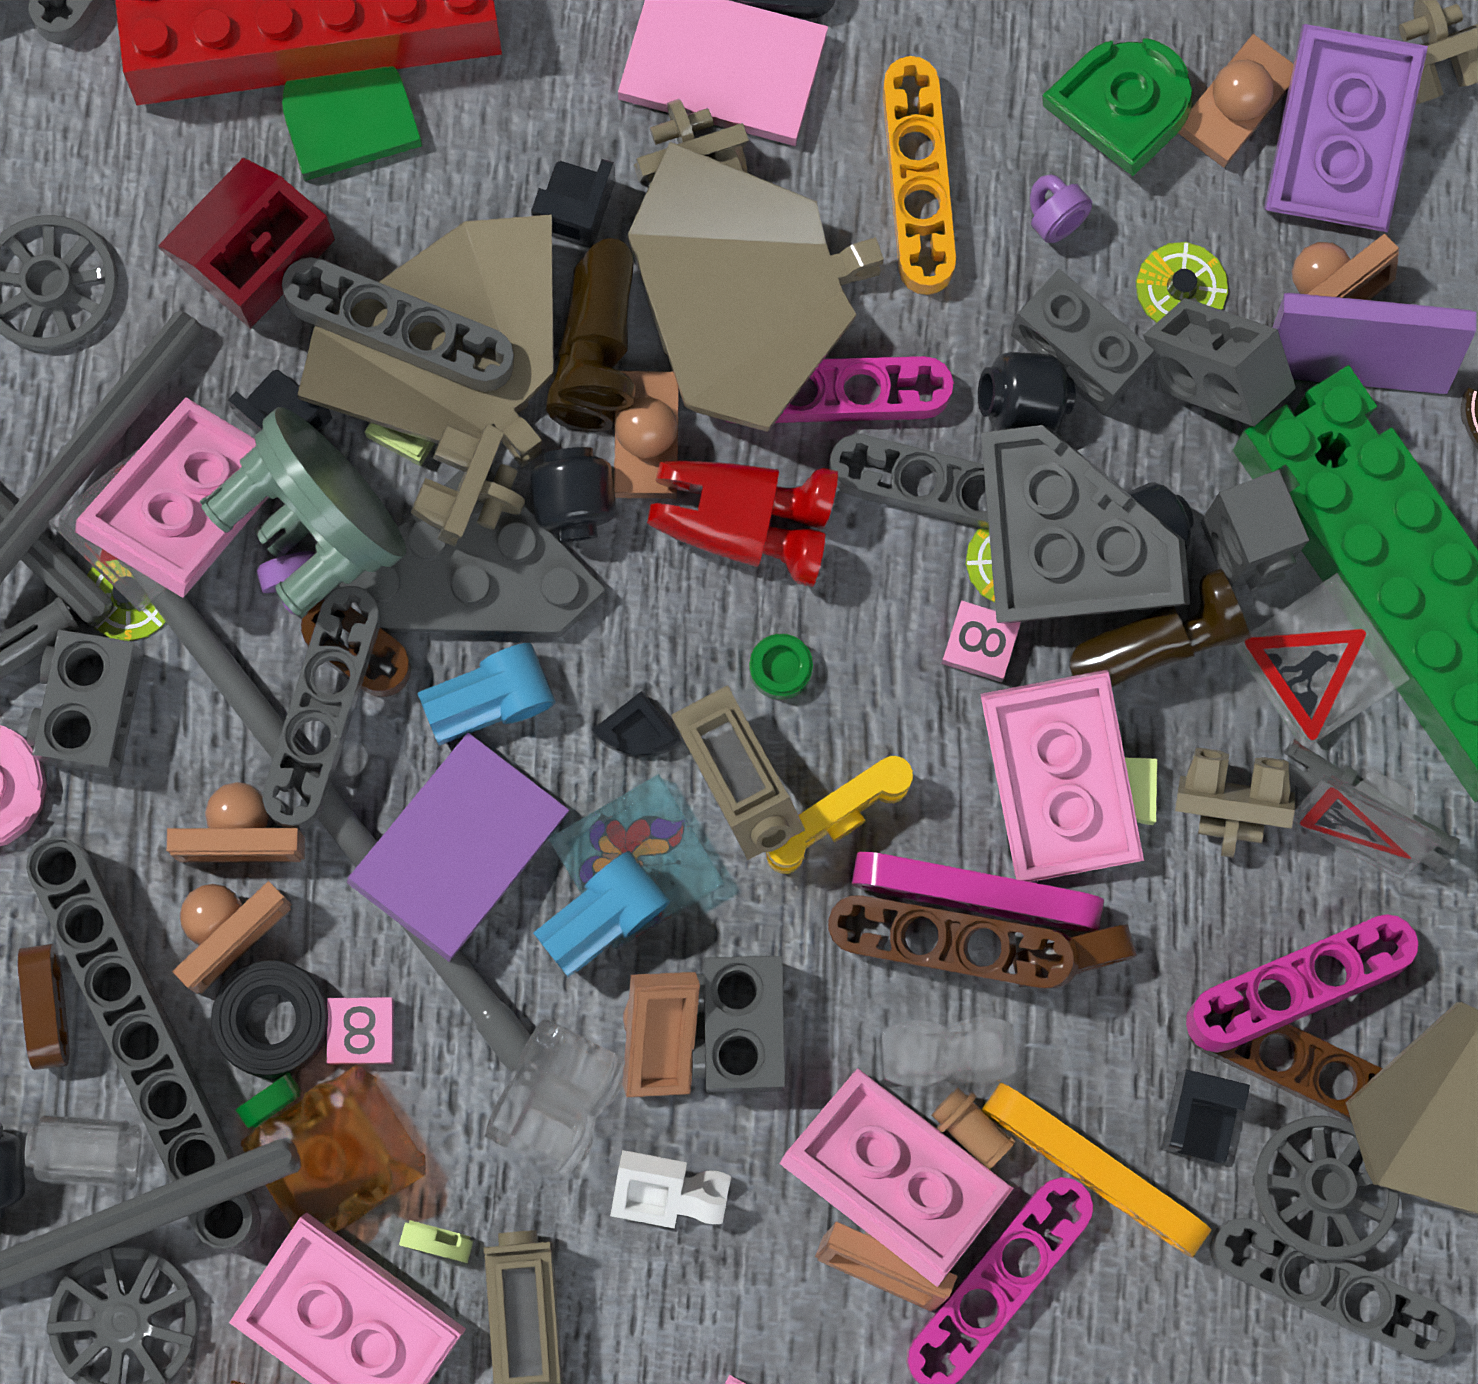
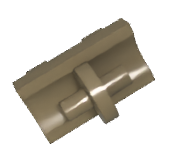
(1461, 46)
(721, 146)
(473, 455)
(1262, 803)

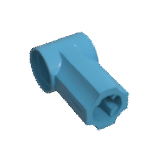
(503, 689)
(614, 904)

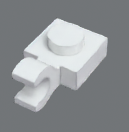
(656, 1191)

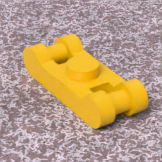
(840, 811)

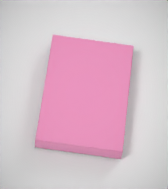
(727, 59)
(153, 504)
(1062, 776)
(896, 1176)
(343, 1315)

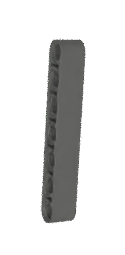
(121, 1018)

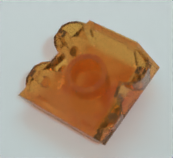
(348, 1151)

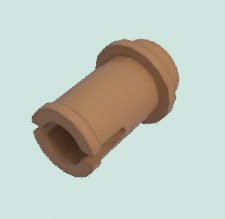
(972, 1128)

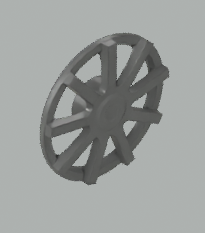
(50, 283)
(1323, 1187)
(122, 1318)

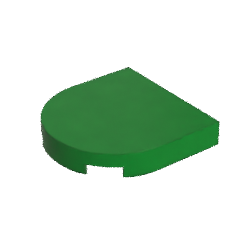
(1124, 100)
(348, 119)

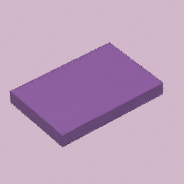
(1345, 127)
(1379, 340)
(457, 846)

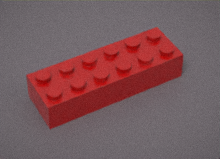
(242, 45)

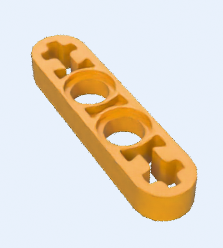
(915, 175)
(1096, 1170)

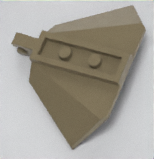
(481, 271)
(741, 285)
(1422, 1115)

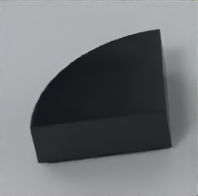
(636, 730)

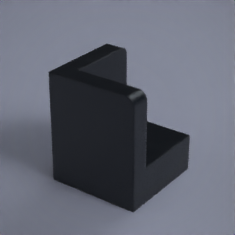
(576, 201)
(272, 393)
(1203, 1115)

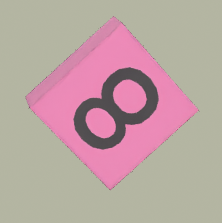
(980, 643)
(360, 1031)

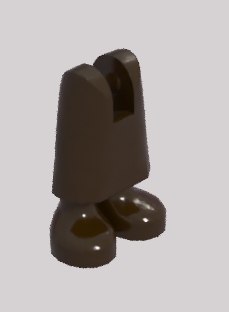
(594, 341)
(1164, 637)

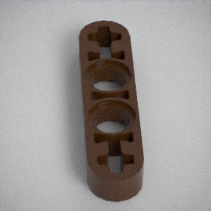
(953, 939)
(1302, 1076)

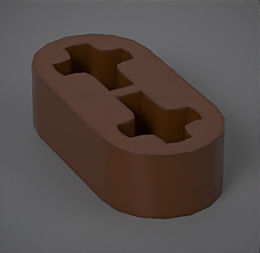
(384, 643)
(1095, 951)
(43, 1006)

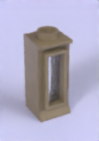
(738, 773)
(523, 1310)

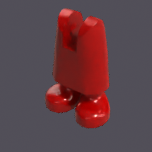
(738, 511)

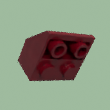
(247, 238)

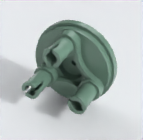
(320, 498)

